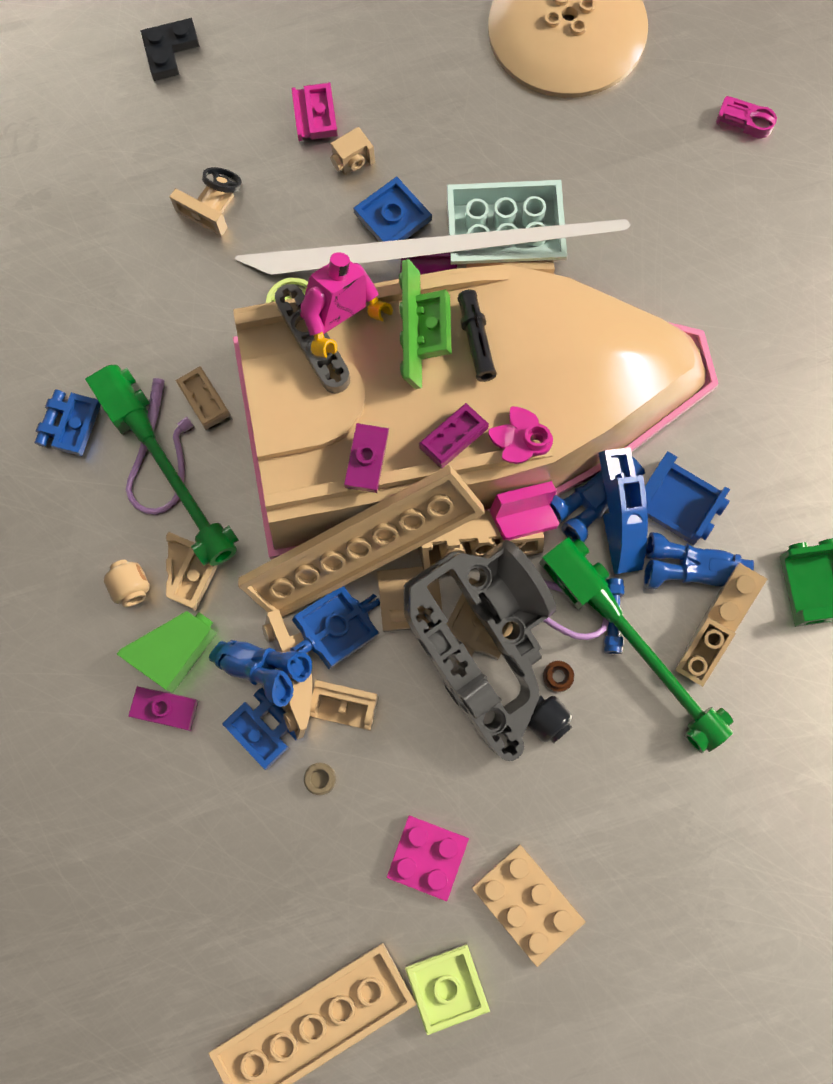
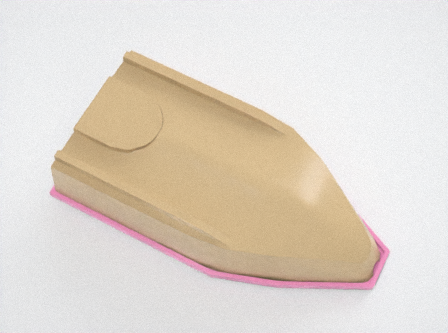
(559, 348)

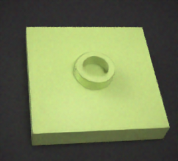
(447, 989)

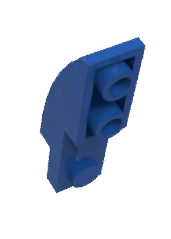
(627, 516)

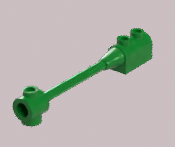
(128, 411)
(587, 584)

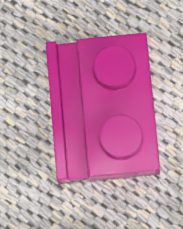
(314, 111)

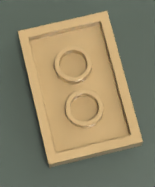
(528, 905)

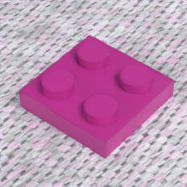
(427, 858)

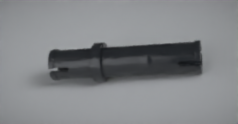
(473, 323)

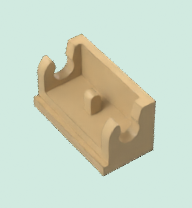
(343, 705)

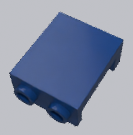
(683, 501)

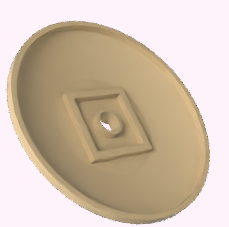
(565, 55)

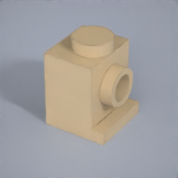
(352, 151)

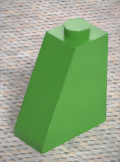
(170, 649)

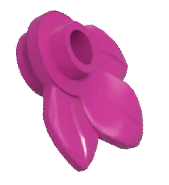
(518, 436)

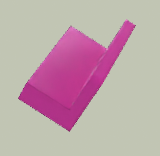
(524, 511)

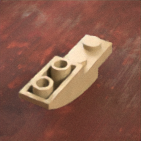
(720, 624)
(299, 707)

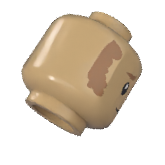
(126, 583)

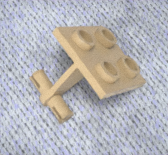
(391, 594)

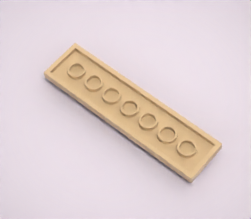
(363, 543)

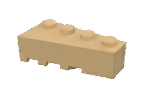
(475, 539)

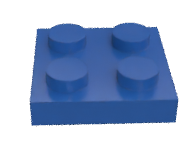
(392, 212)

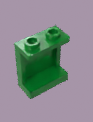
(809, 581)

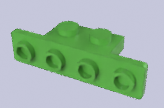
(425, 324)

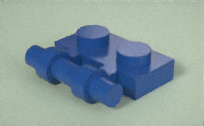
(75, 423)
(253, 732)

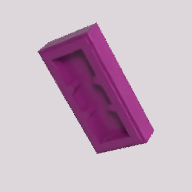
(453, 435)
(366, 458)
(163, 708)

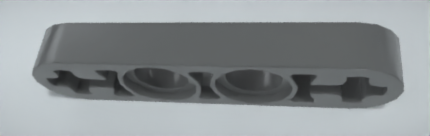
(304, 340)

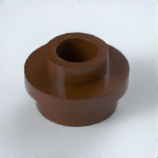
(562, 667)

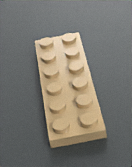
(316, 1023)

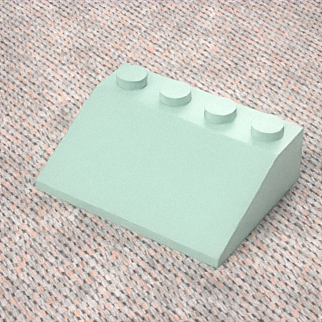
(506, 207)

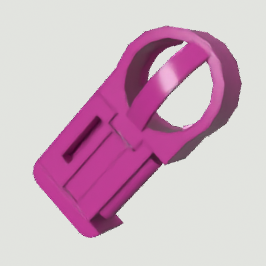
(740, 114)

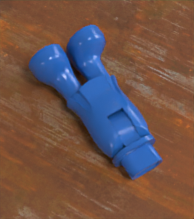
(592, 498)
(696, 564)
(259, 664)

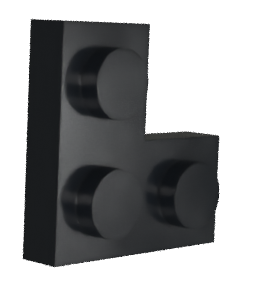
(163, 42)

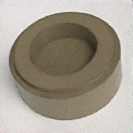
(319, 779)

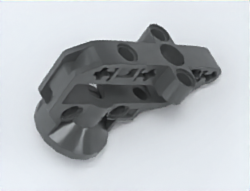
(505, 592)

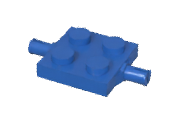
(336, 626)

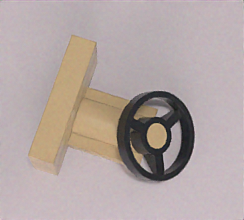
(211, 203)

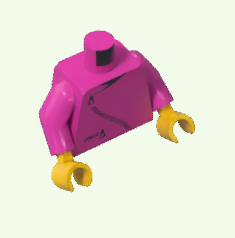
(334, 296)

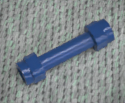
(613, 642)

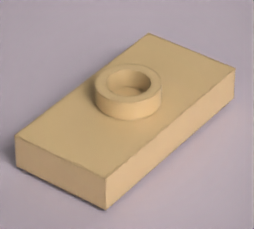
(203, 397)

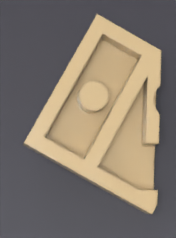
(186, 573)

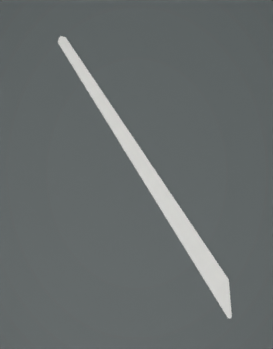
(316, 258)

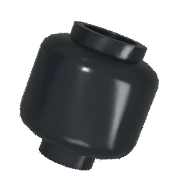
(550, 719)

